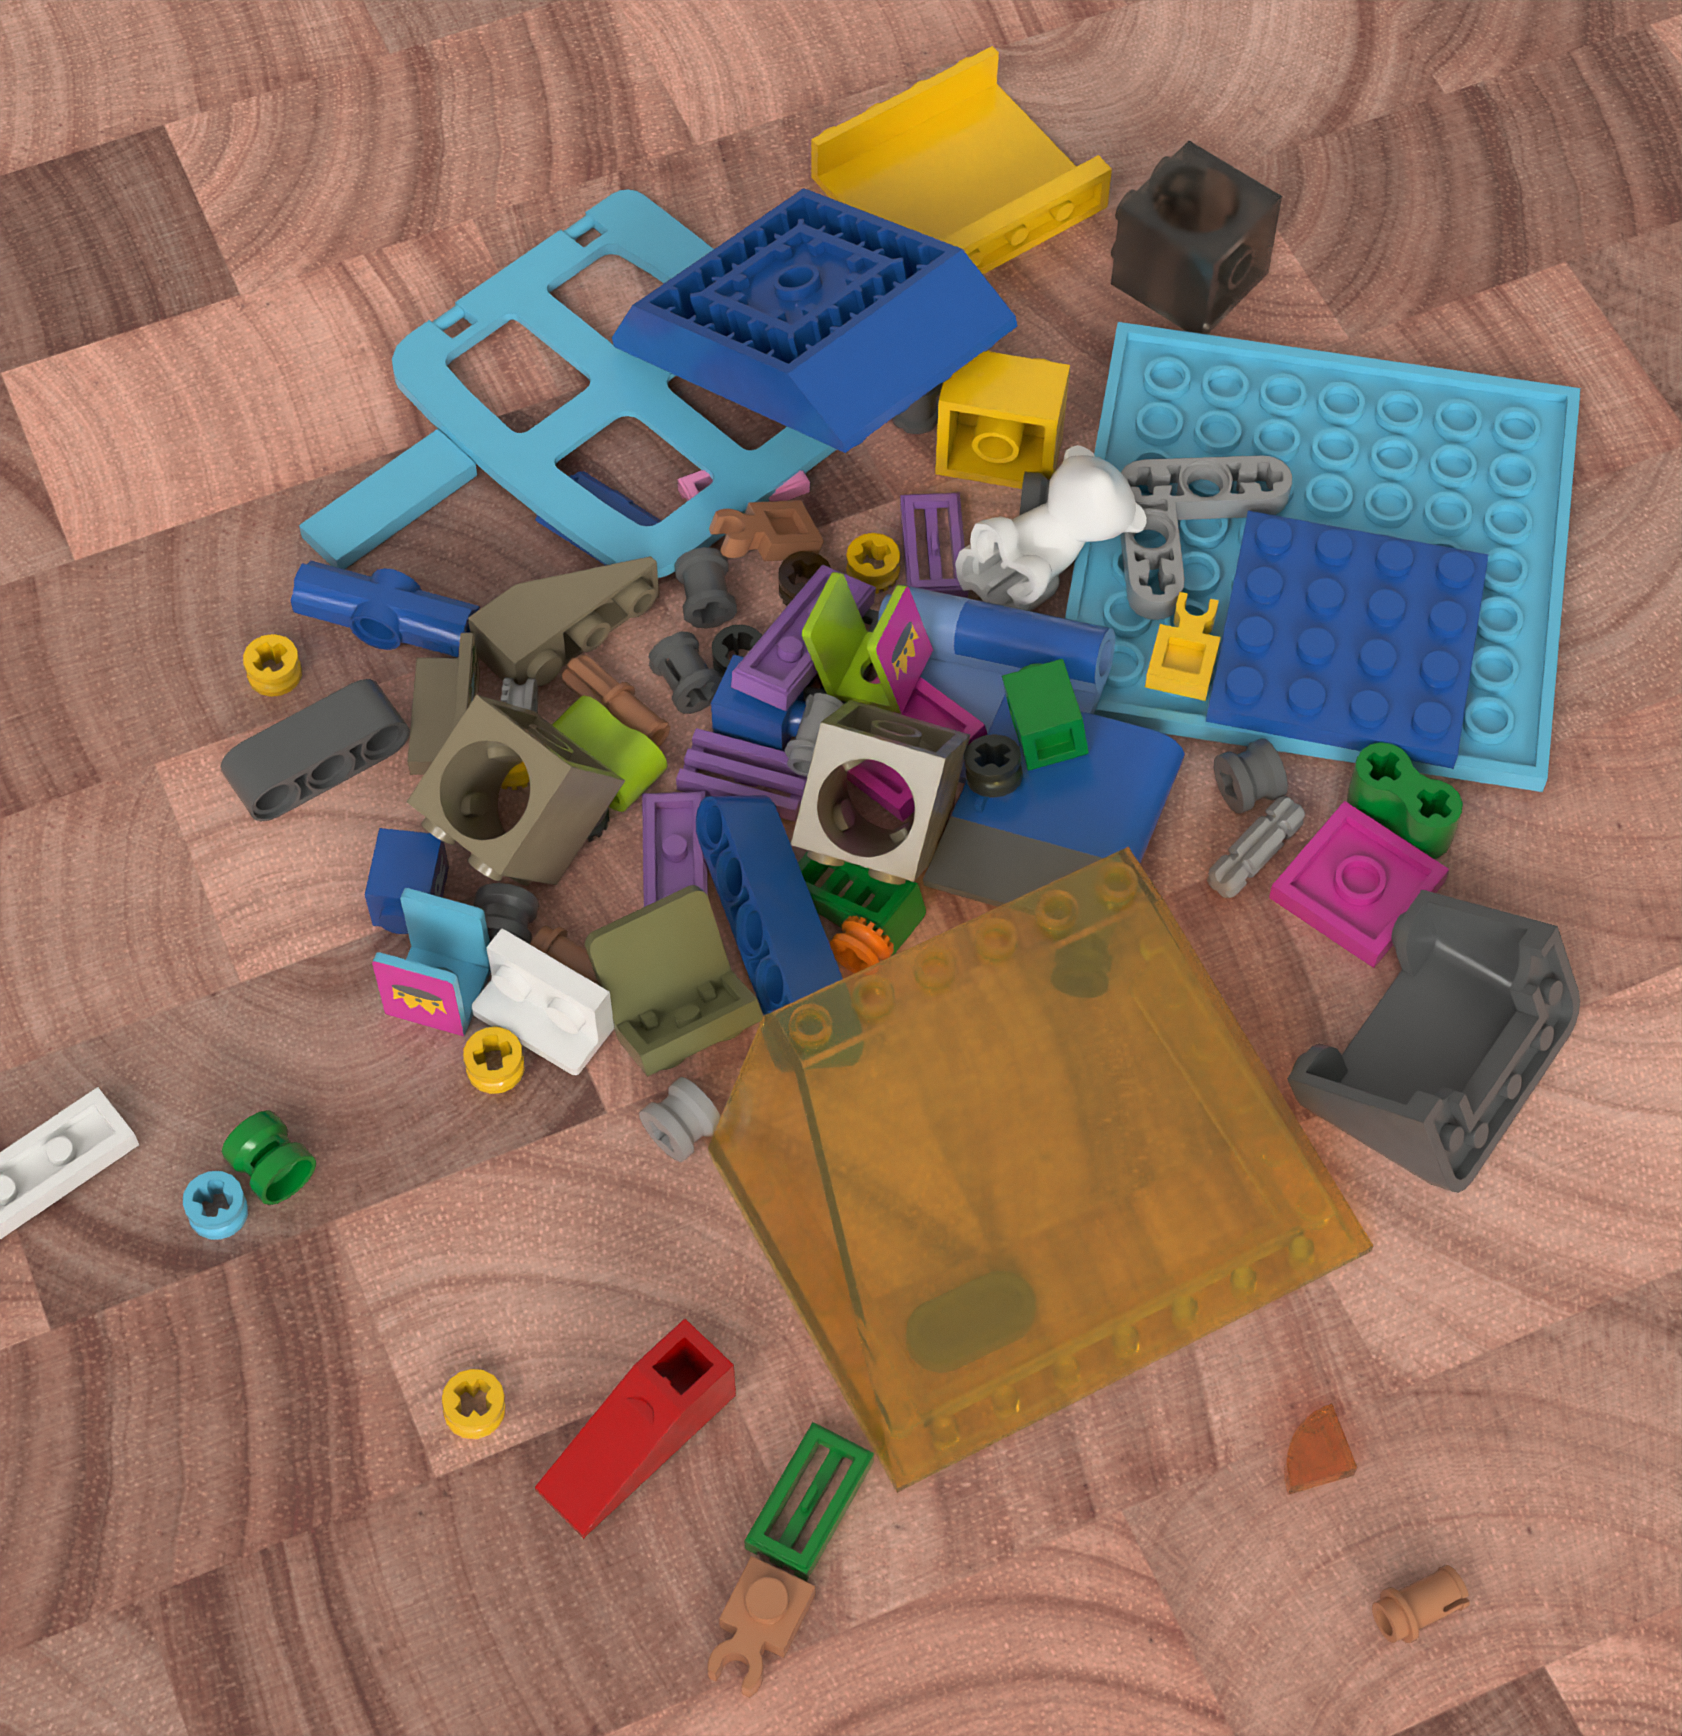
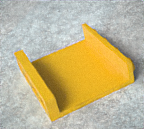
(960, 166)

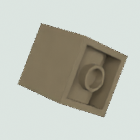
(919, 751)
(464, 784)

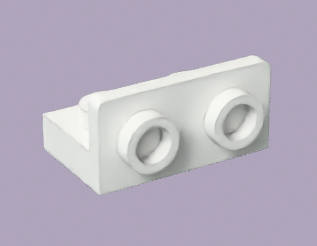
(544, 1004)

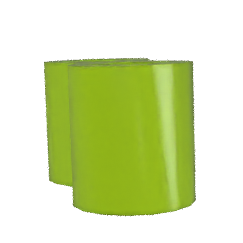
(616, 746)

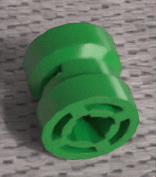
(268, 1157)

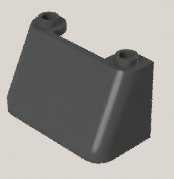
(1450, 1041)

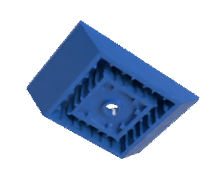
(820, 318)

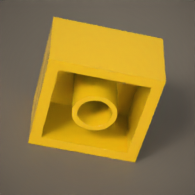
(1001, 419)

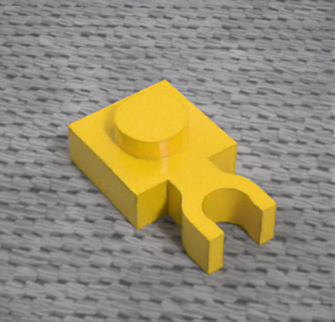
(1185, 653)

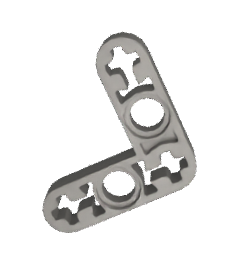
(1165, 511)

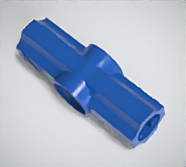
(381, 607)

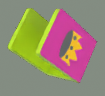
(844, 647)

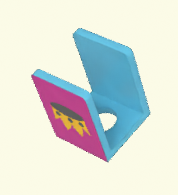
(443, 967)

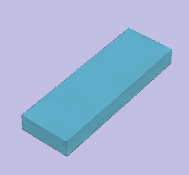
(388, 500)

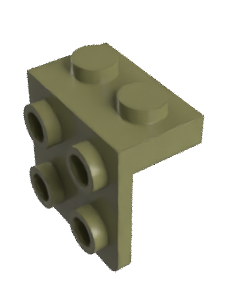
(670, 981)

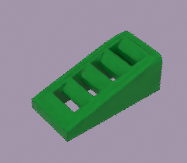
(893, 909)

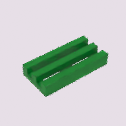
(782, 1552)

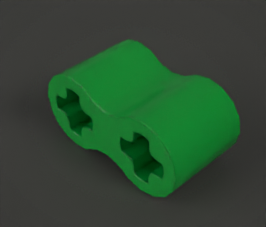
(1404, 800)

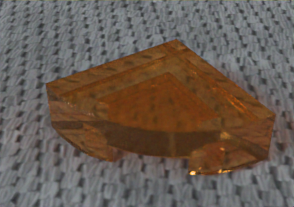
(1318, 1452)

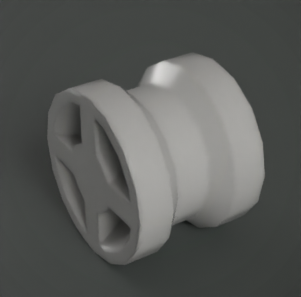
(680, 1119)

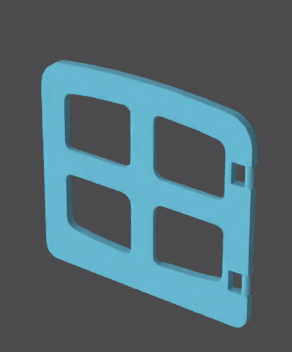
(617, 388)

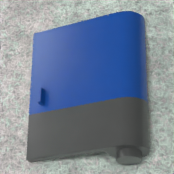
(1058, 814)

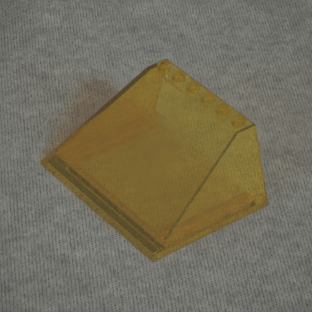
(1021, 1167)

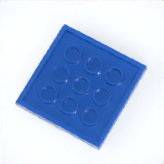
(1349, 638)

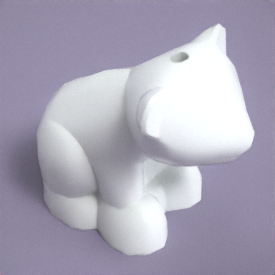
(1021, 558)

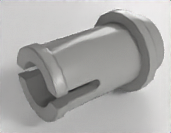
(802, 748)

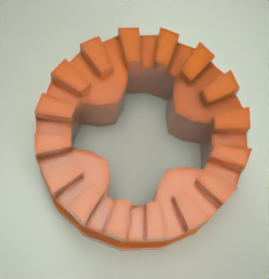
(860, 945)

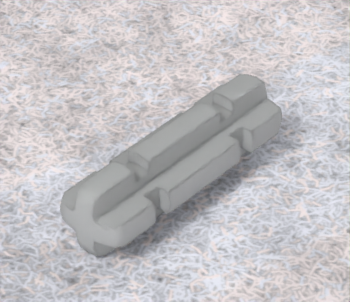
(1255, 847)

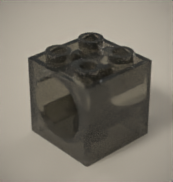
(1194, 238)

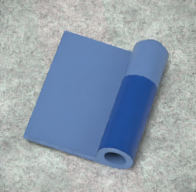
(984, 640)

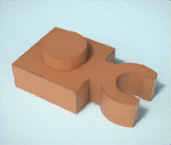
(771, 527)
(762, 1616)

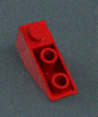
(639, 1427)

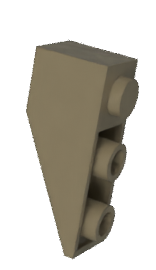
(552, 619)

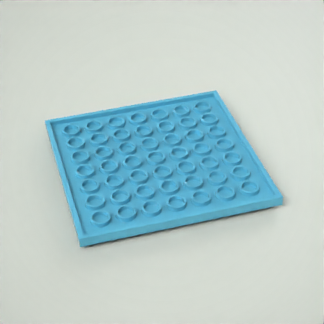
(1368, 451)

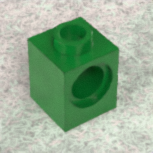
(1045, 714)

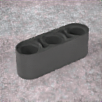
(314, 750)

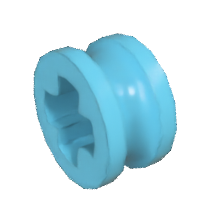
(203, 1189)

